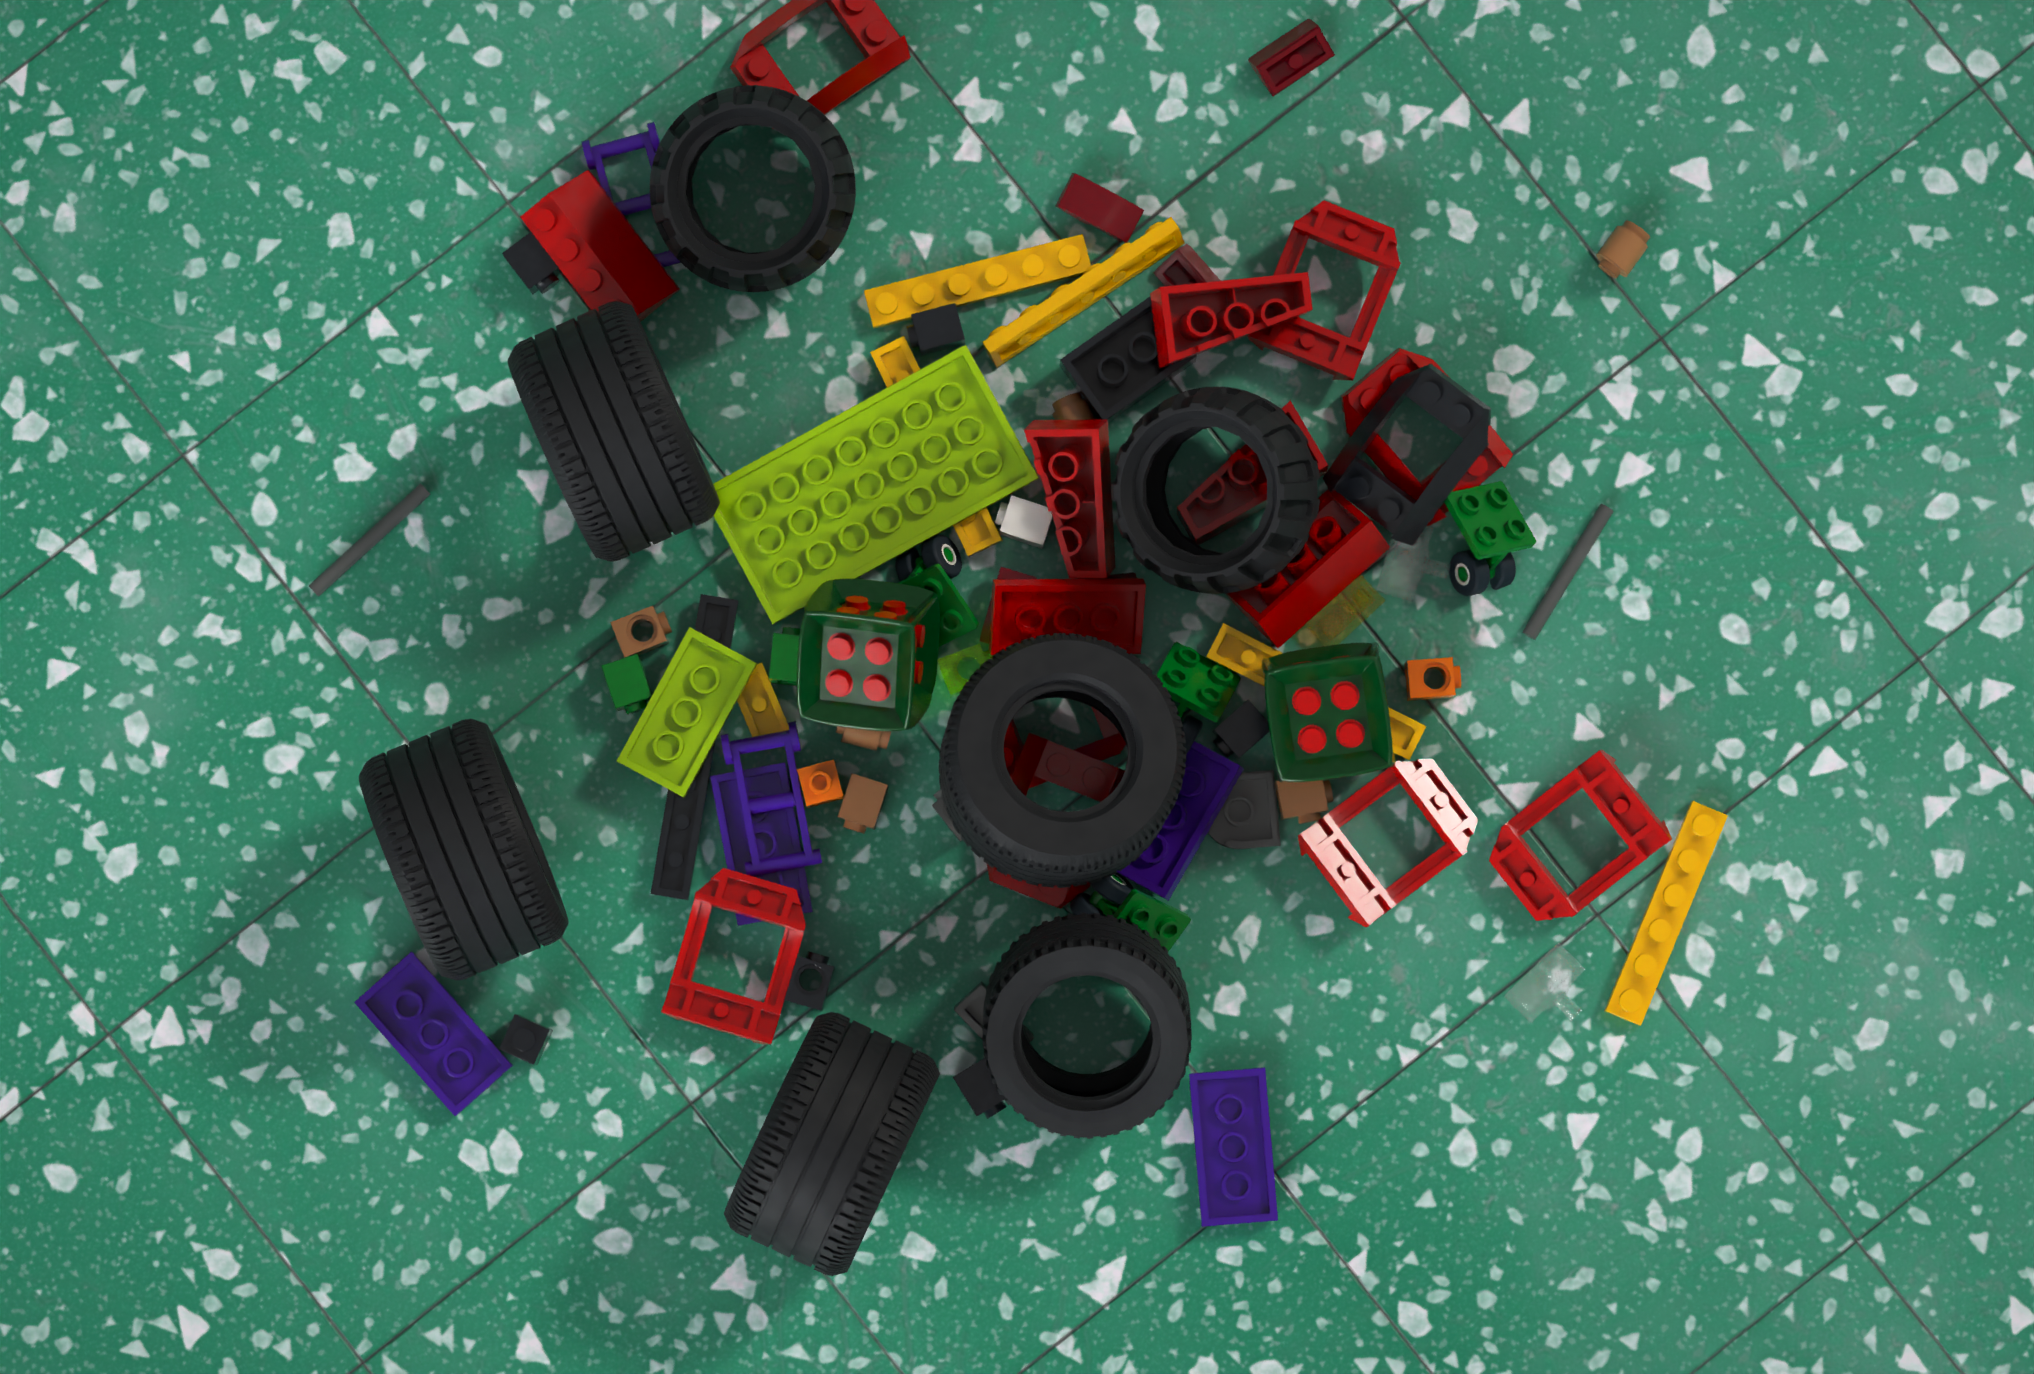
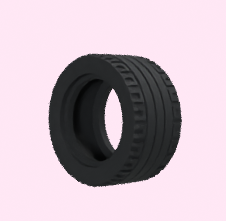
(1086, 1102)

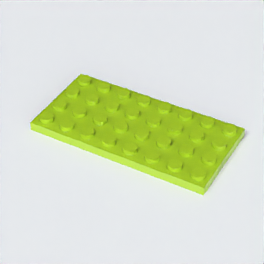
(871, 483)

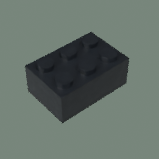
(1120, 364)

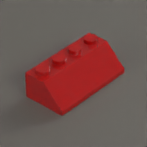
(598, 247)
(1336, 553)

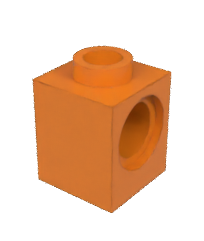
(1415, 684)
(820, 783)

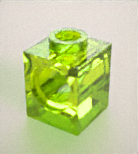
(949, 665)

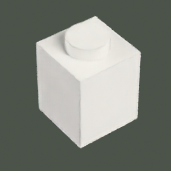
(1024, 521)

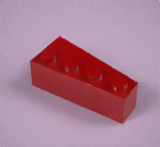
(1215, 313)
(1077, 486)
(1235, 490)

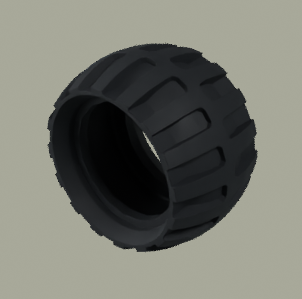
(673, 192)
(1144, 506)

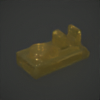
(1345, 612)

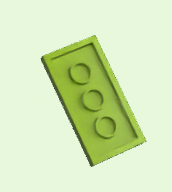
(686, 712)

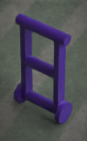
(594, 156)
(732, 752)

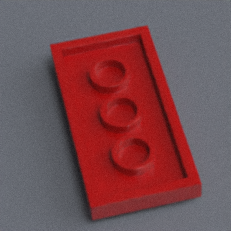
(1078, 606)

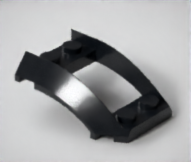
(1377, 494)

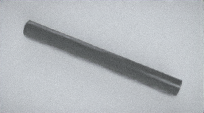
(369, 540)
(1567, 571)

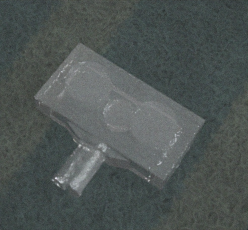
(1407, 566)
(1547, 985)

